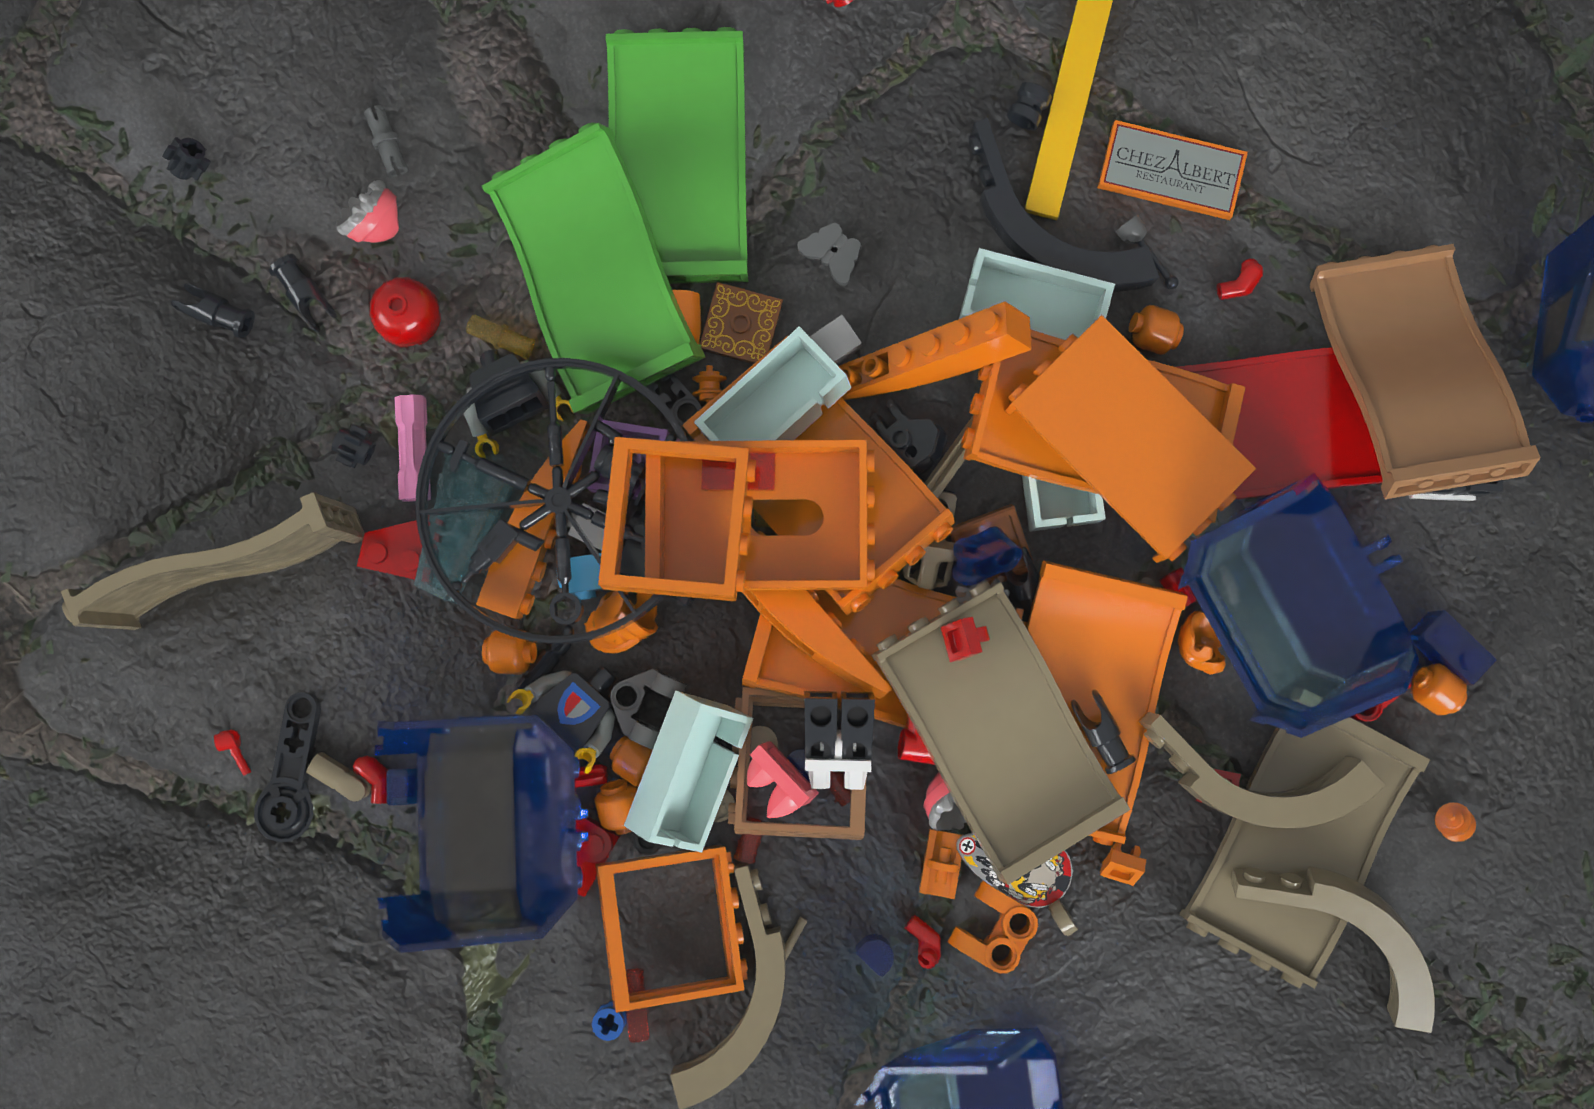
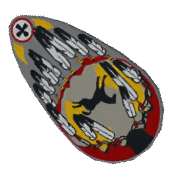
(1034, 889)

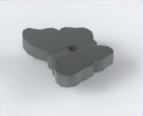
(819, 247)

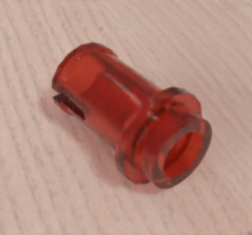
(837, 788)
(748, 846)

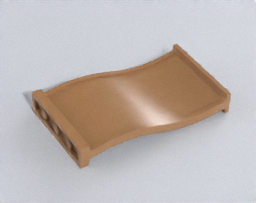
(1422, 372)

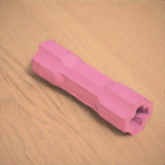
(411, 424)

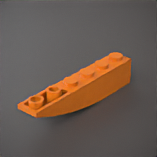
(941, 352)
(510, 583)
(818, 635)

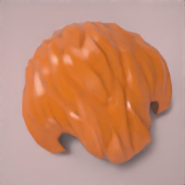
(1200, 644)

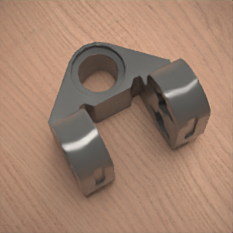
(635, 728)

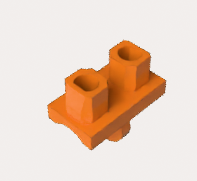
(941, 864)

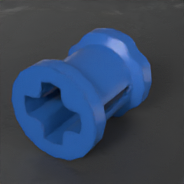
(599, 1021)

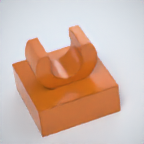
(1123, 866)

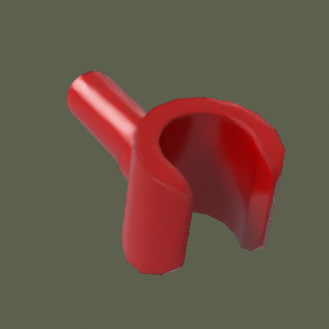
(231, 740)

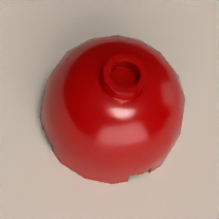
(405, 312)

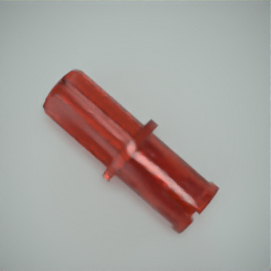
(636, 1019)

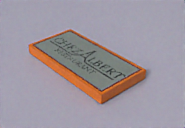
(1172, 170)

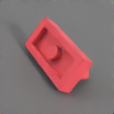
(792, 787)

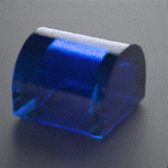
(402, 786)
(876, 953)

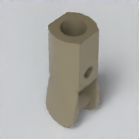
(338, 777)

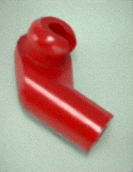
(1246, 282)
(375, 774)
(928, 942)

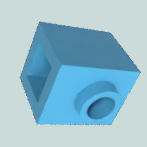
(584, 577)

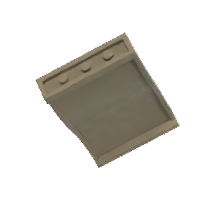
(130, 593)
(1000, 735)
(1285, 935)

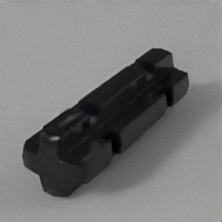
(543, 664)

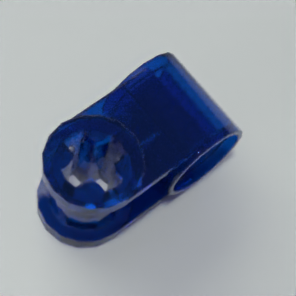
(987, 553)

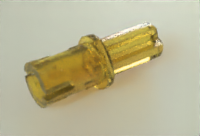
(500, 336)

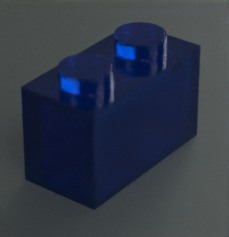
(1451, 645)

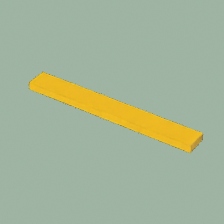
(1067, 108)

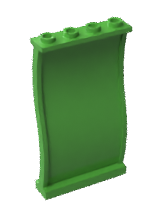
(684, 144)
(592, 265)

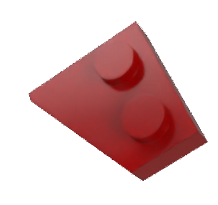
(392, 550)

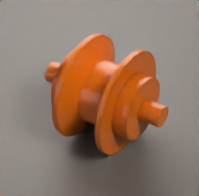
(709, 384)
(1455, 822)

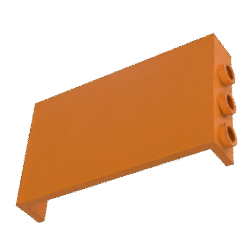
(1132, 437)

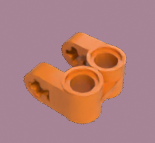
(1001, 933)

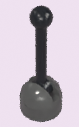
(1134, 233)

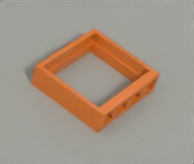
(617, 509)
(731, 932)

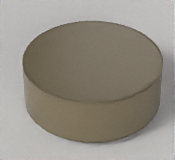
(1062, 918)

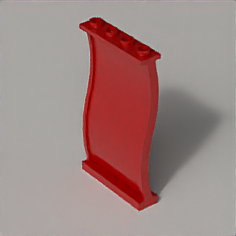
(1297, 421)

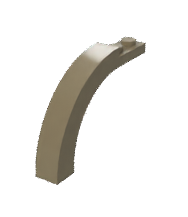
(1321, 801)
(1411, 986)
(723, 1064)

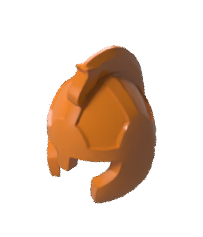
(614, 608)

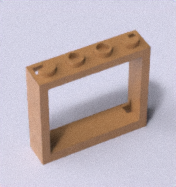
(738, 780)

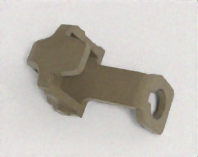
(934, 555)

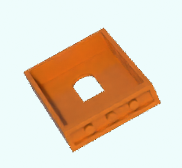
(691, 526)

